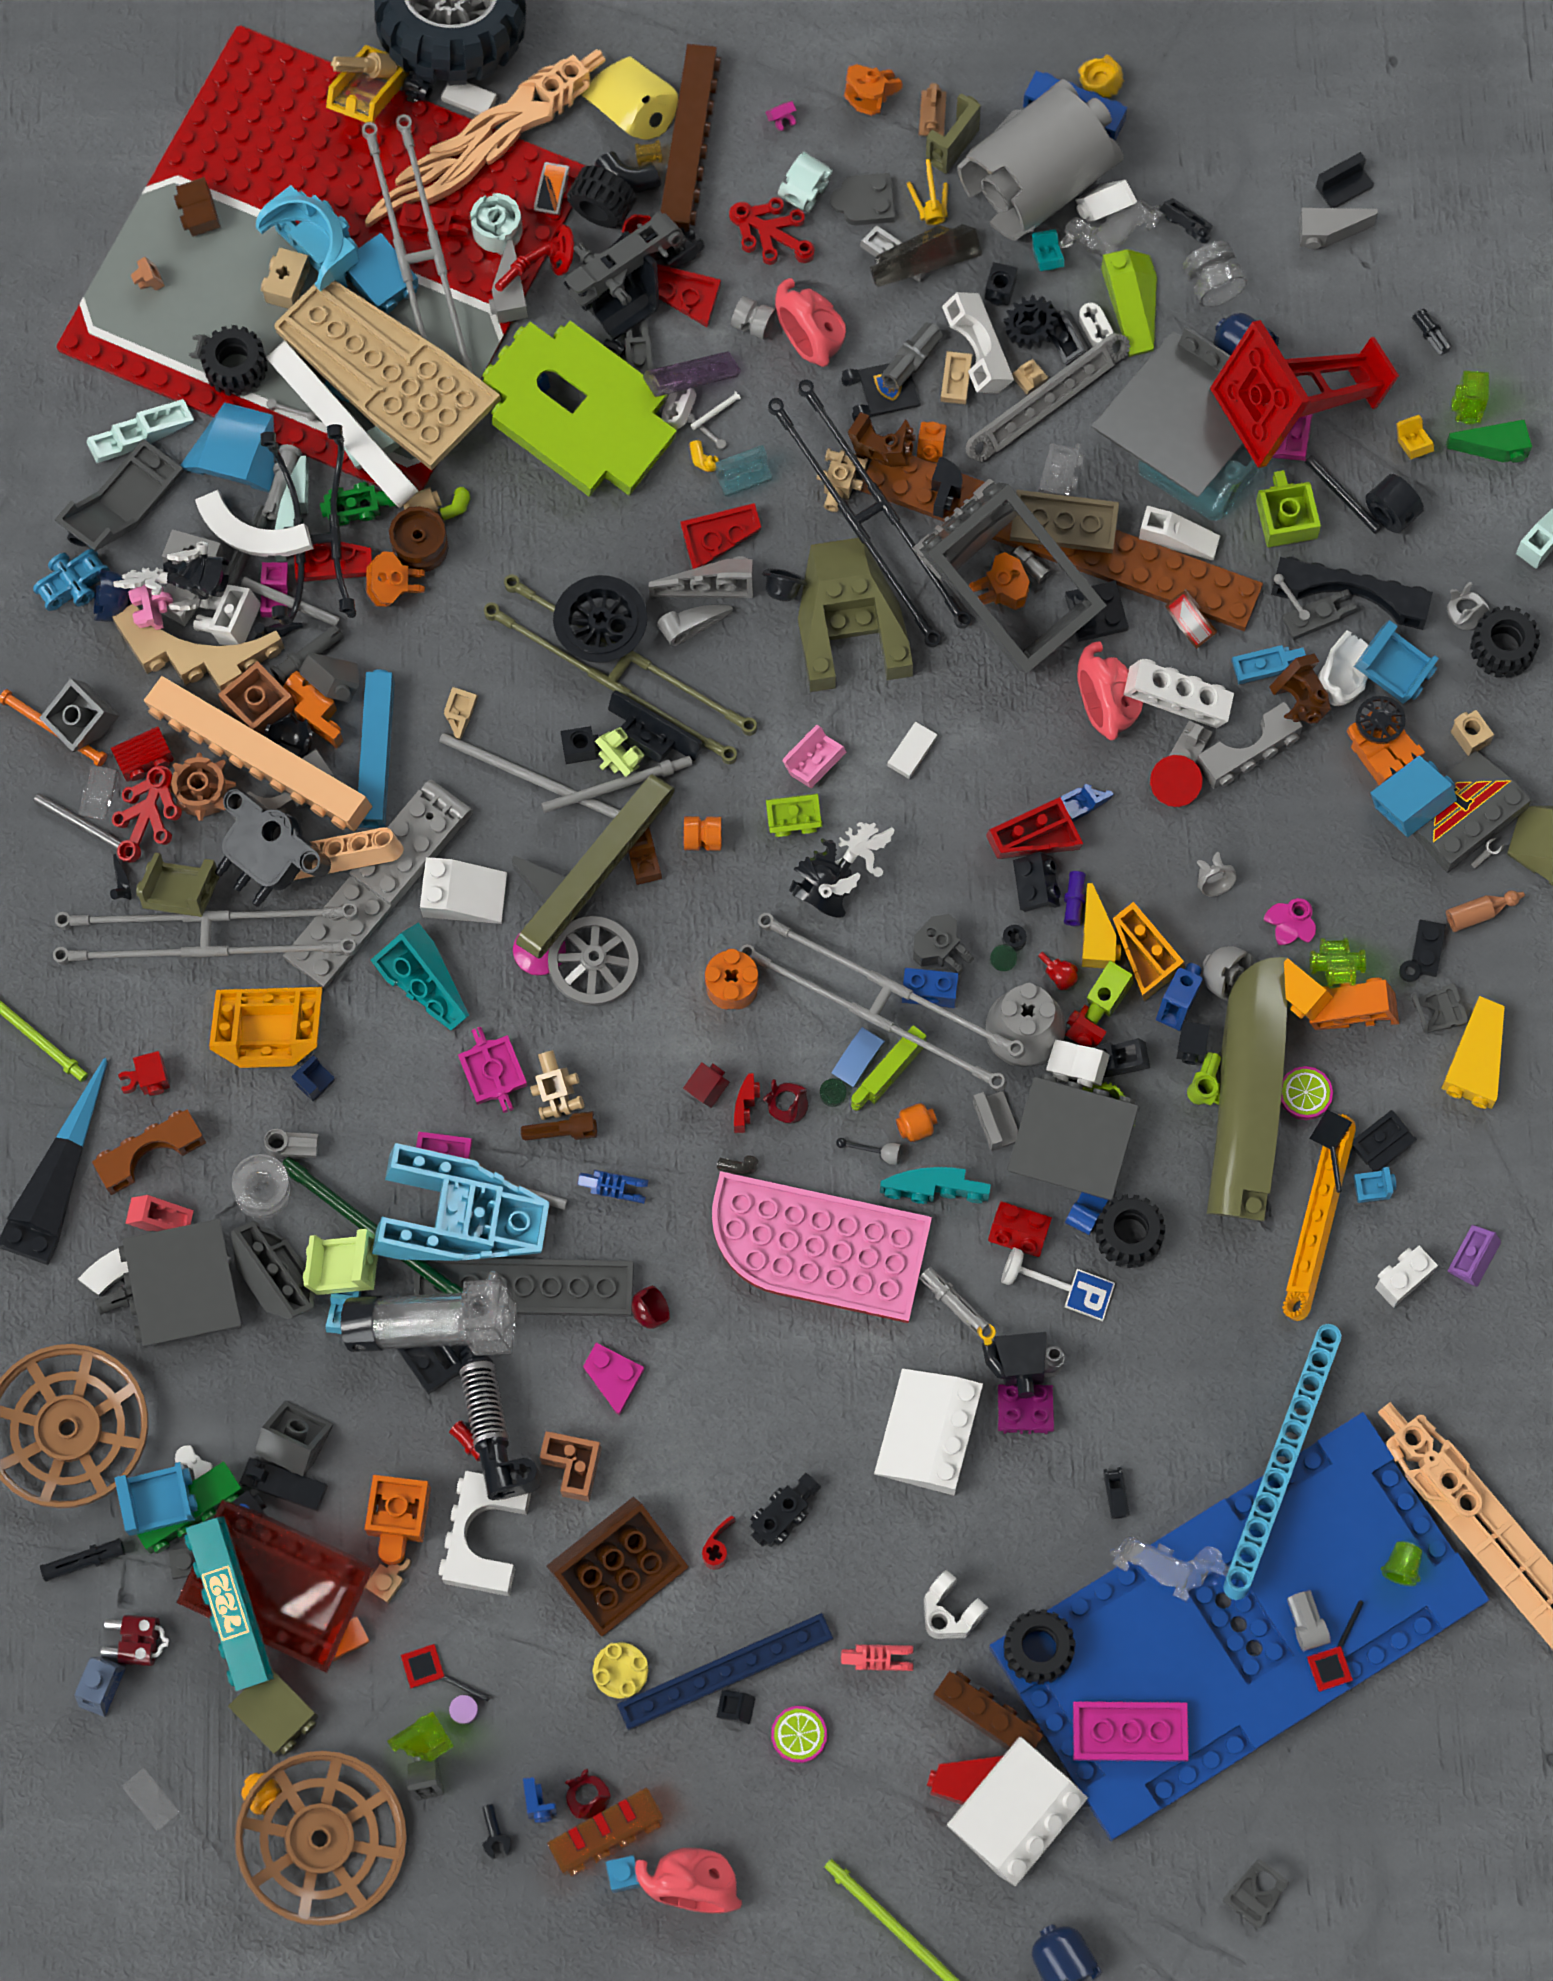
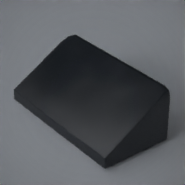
(1069, 339)

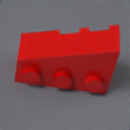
(1038, 830)

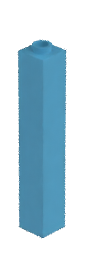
(376, 745)

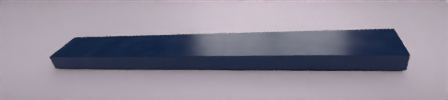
(725, 1671)

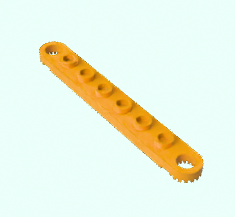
(1316, 1228)

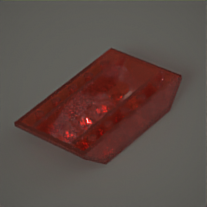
(295, 1583)

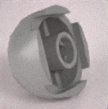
(1224, 968)

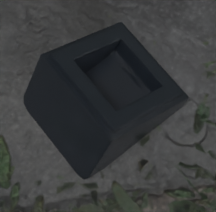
(736, 1706)

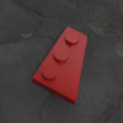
(688, 292)
(321, 566)

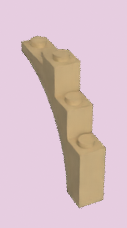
(192, 660)

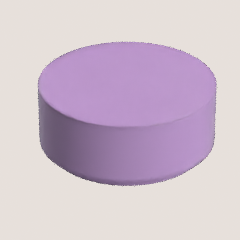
(463, 1710)

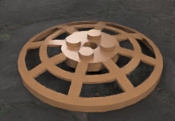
(74, 1409)
(339, 1838)

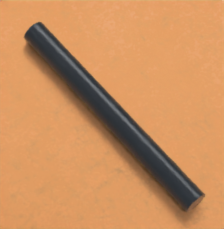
(1343, 494)

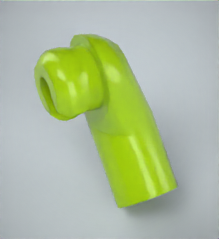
(459, 504)

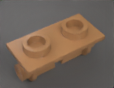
(932, 110)

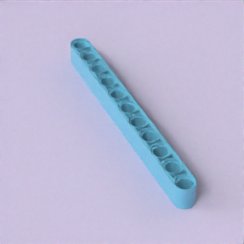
(1281, 1472)

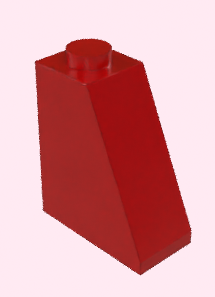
(960, 1779)

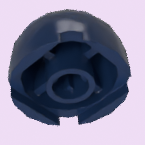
(109, 599)

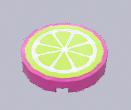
(1306, 1093)
(799, 1734)

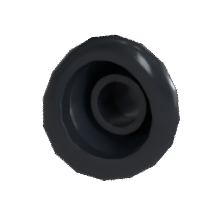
(783, 584)

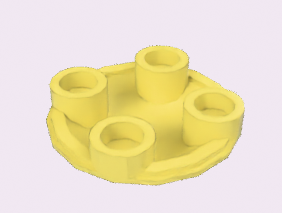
(620, 1670)

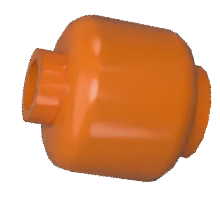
(916, 1122)

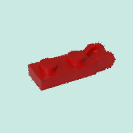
(414, 220)

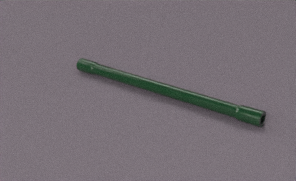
(302, 1176)

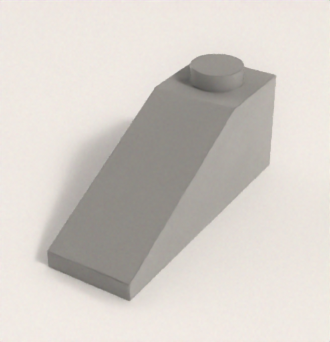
(1329, 225)
(509, 303)

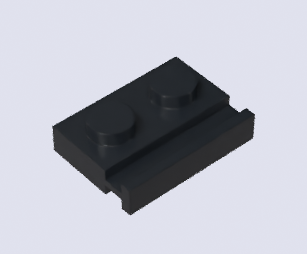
(1383, 1141)

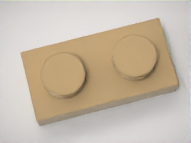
(956, 377)

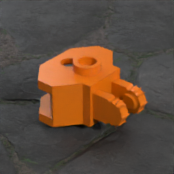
(870, 86)
(393, 579)
(1005, 582)

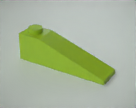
(1133, 296)

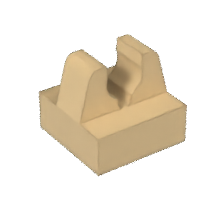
(1029, 376)

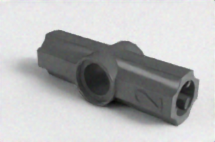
(911, 356)

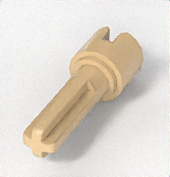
(375, 65)

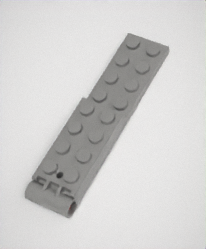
(381, 886)

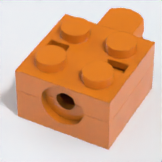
(400, 1514)

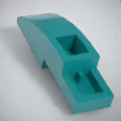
(924, 1182)

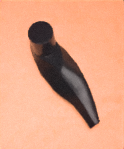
(281, 629)
(123, 886)

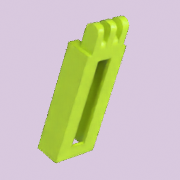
(887, 1070)

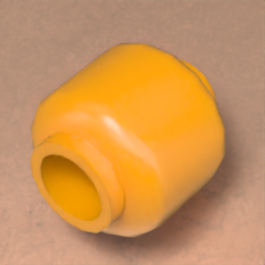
(264, 1797)

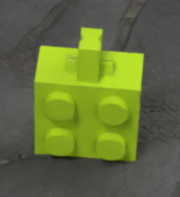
(1287, 512)

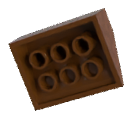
(617, 1566)

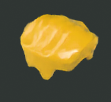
(1102, 76)

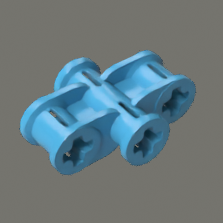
(64, 584)

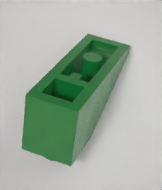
(1495, 442)

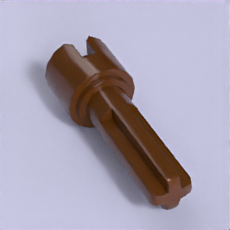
(579, 1126)

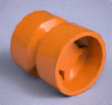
(702, 833)

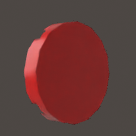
(1176, 780)

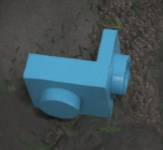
(1374, 1185)

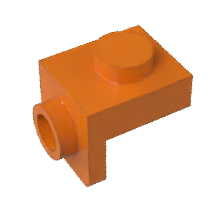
(931, 441)

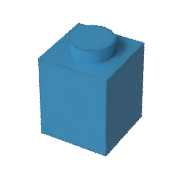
(622, 1874)

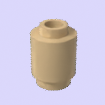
(426, 499)

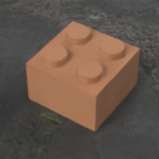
(256, 699)

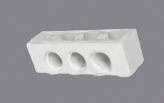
(1189, 705)

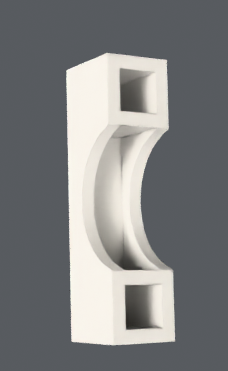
(969, 317)

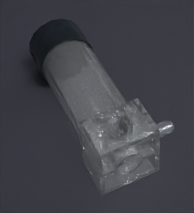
(477, 1317)

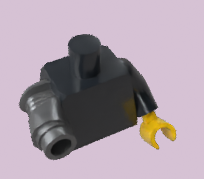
(1021, 1359)

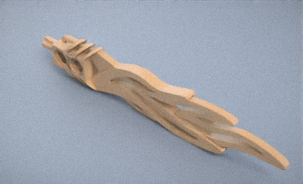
(475, 140)

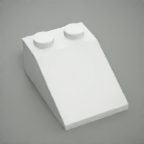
(462, 891)

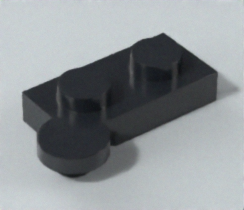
(1193, 223)

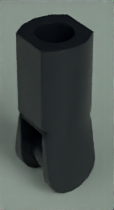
(1116, 1497)

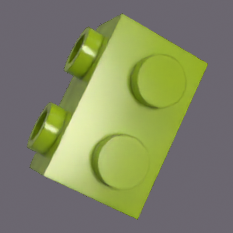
(793, 813)

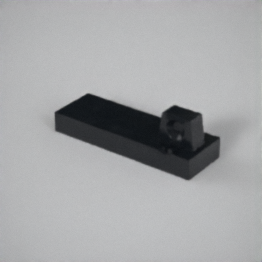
(283, 1484)

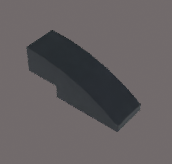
(1125, 1057)

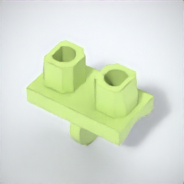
(615, 755)

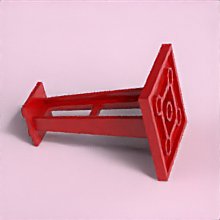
(1266, 398)

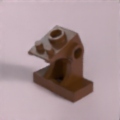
(870, 445)
(1306, 688)

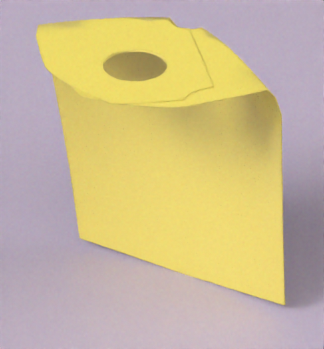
(620, 93)

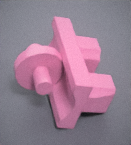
(152, 606)

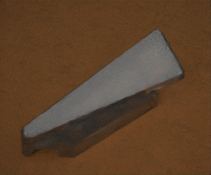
(926, 253)

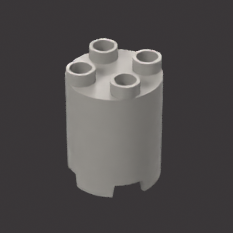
(1041, 159)

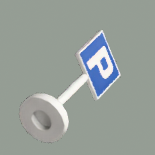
(1086, 1294)

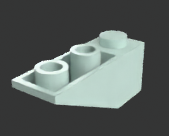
(1538, 542)

